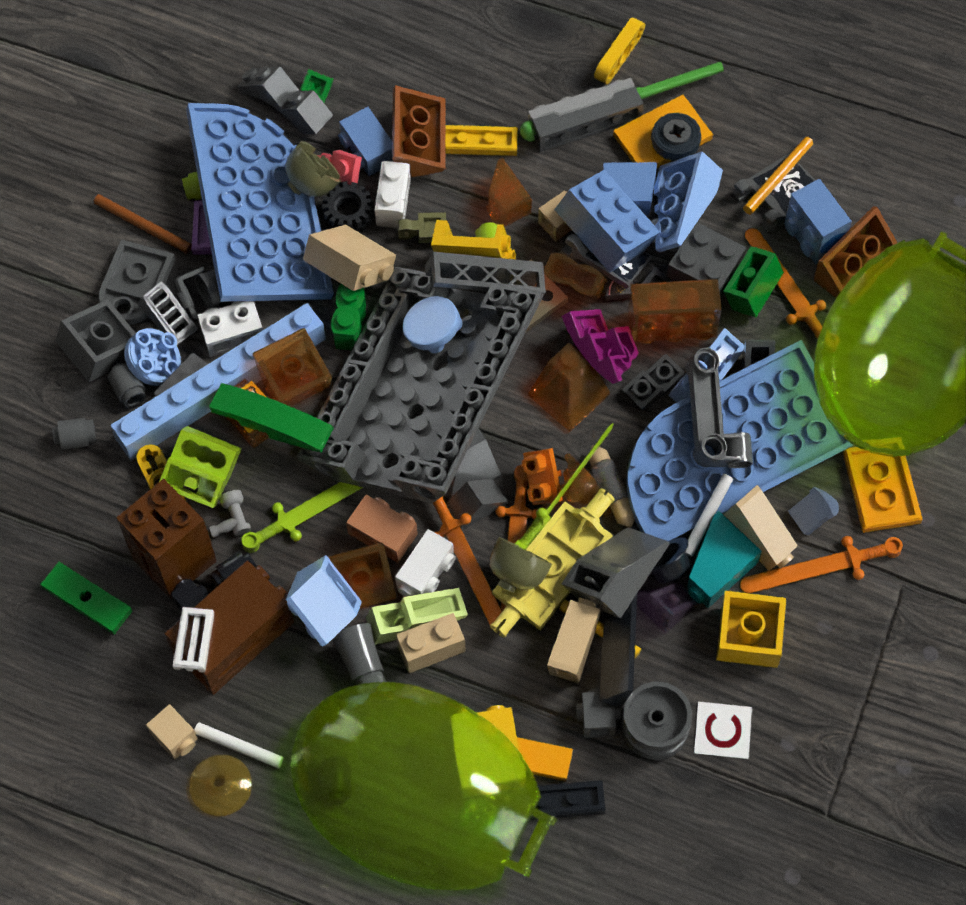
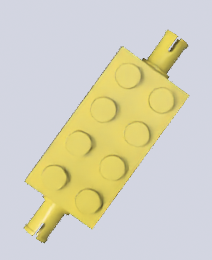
(561, 542)

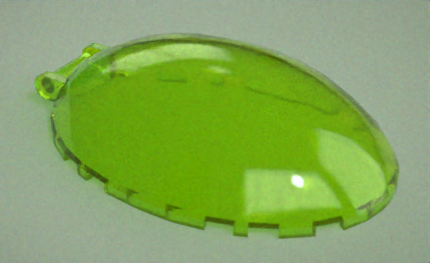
(897, 350)
(416, 787)

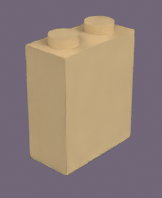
(349, 257)

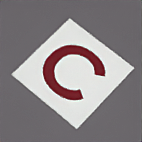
(723, 730)

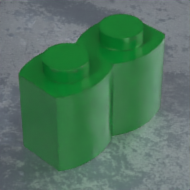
(348, 317)

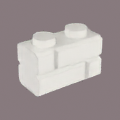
(392, 193)

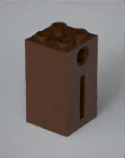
(166, 537)
(245, 622)

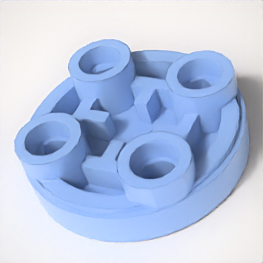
(431, 323)
(152, 356)

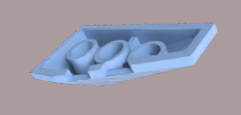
(683, 195)

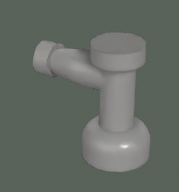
(232, 501)

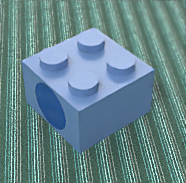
(816, 220)

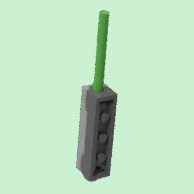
(598, 109)

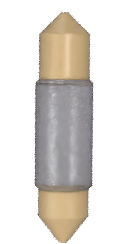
(610, 480)

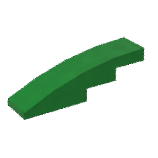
(272, 417)

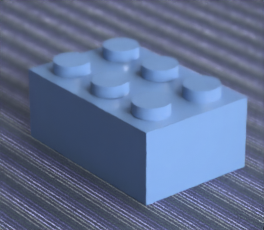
(607, 220)

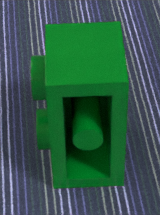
(753, 281)

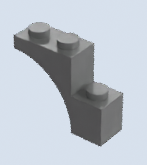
(278, 90)

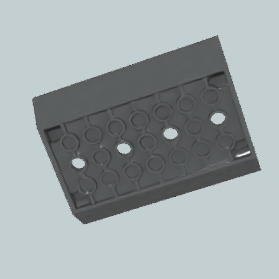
(393, 380)

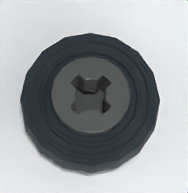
(671, 146)

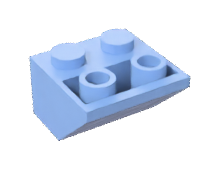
(322, 600)

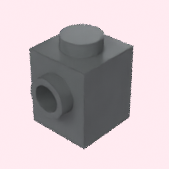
(597, 717)

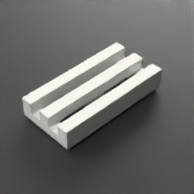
(190, 664)

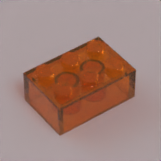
(674, 310)

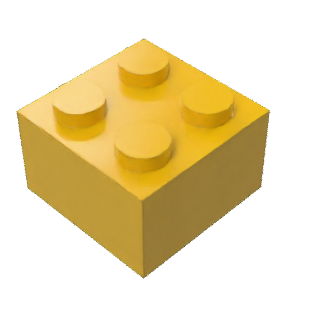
(751, 629)

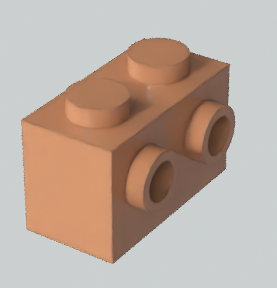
(377, 523)

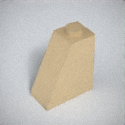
(763, 526)
(574, 640)

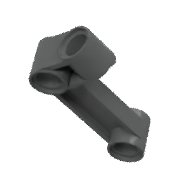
(731, 449)

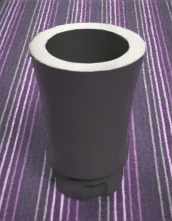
(359, 654)

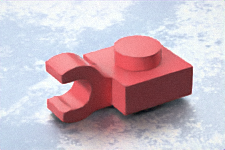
(346, 164)

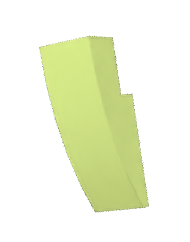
(413, 612)

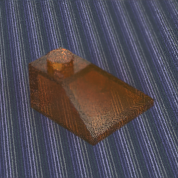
(569, 388)

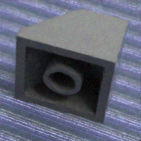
(95, 339)

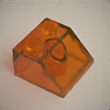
(292, 369)

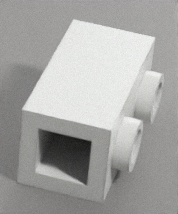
(425, 565)

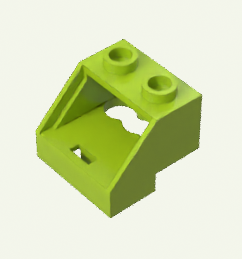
(202, 464)

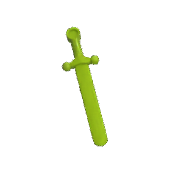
(542, 514)
(287, 521)

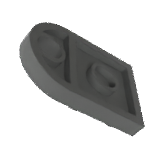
(132, 275)

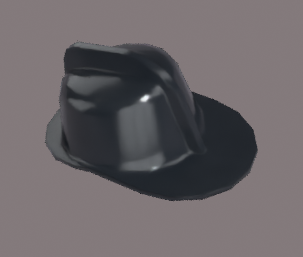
(673, 563)

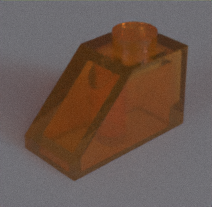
(507, 197)

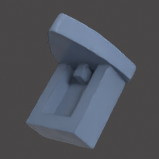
(814, 510)

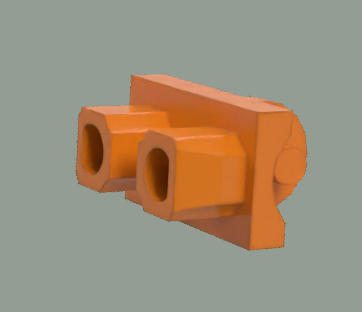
(541, 476)

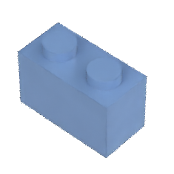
(366, 139)

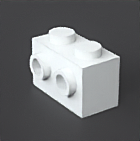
(229, 326)

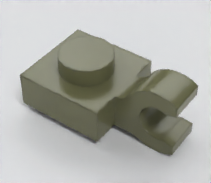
(422, 227)

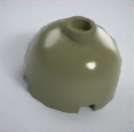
(309, 172)
(517, 566)

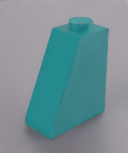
(721, 561)

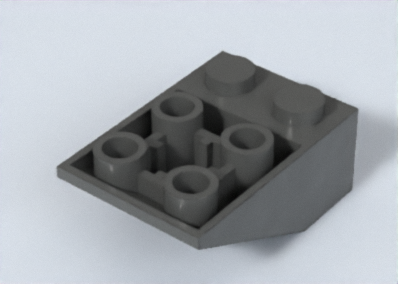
(615, 570)

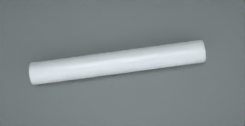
(708, 513)
(238, 745)

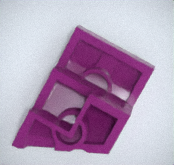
(606, 350)

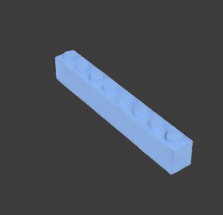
(192, 396)

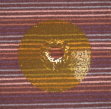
(226, 798)

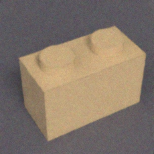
(431, 643)

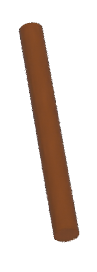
(143, 223)

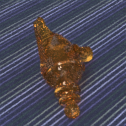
(584, 485)

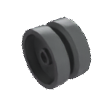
(673, 715)

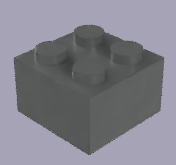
(706, 257)

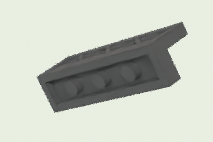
(483, 269)

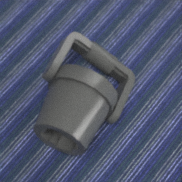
(207, 288)

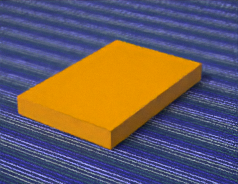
(636, 135)
(882, 490)

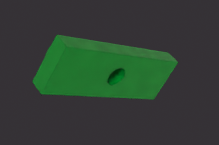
(74, 588)

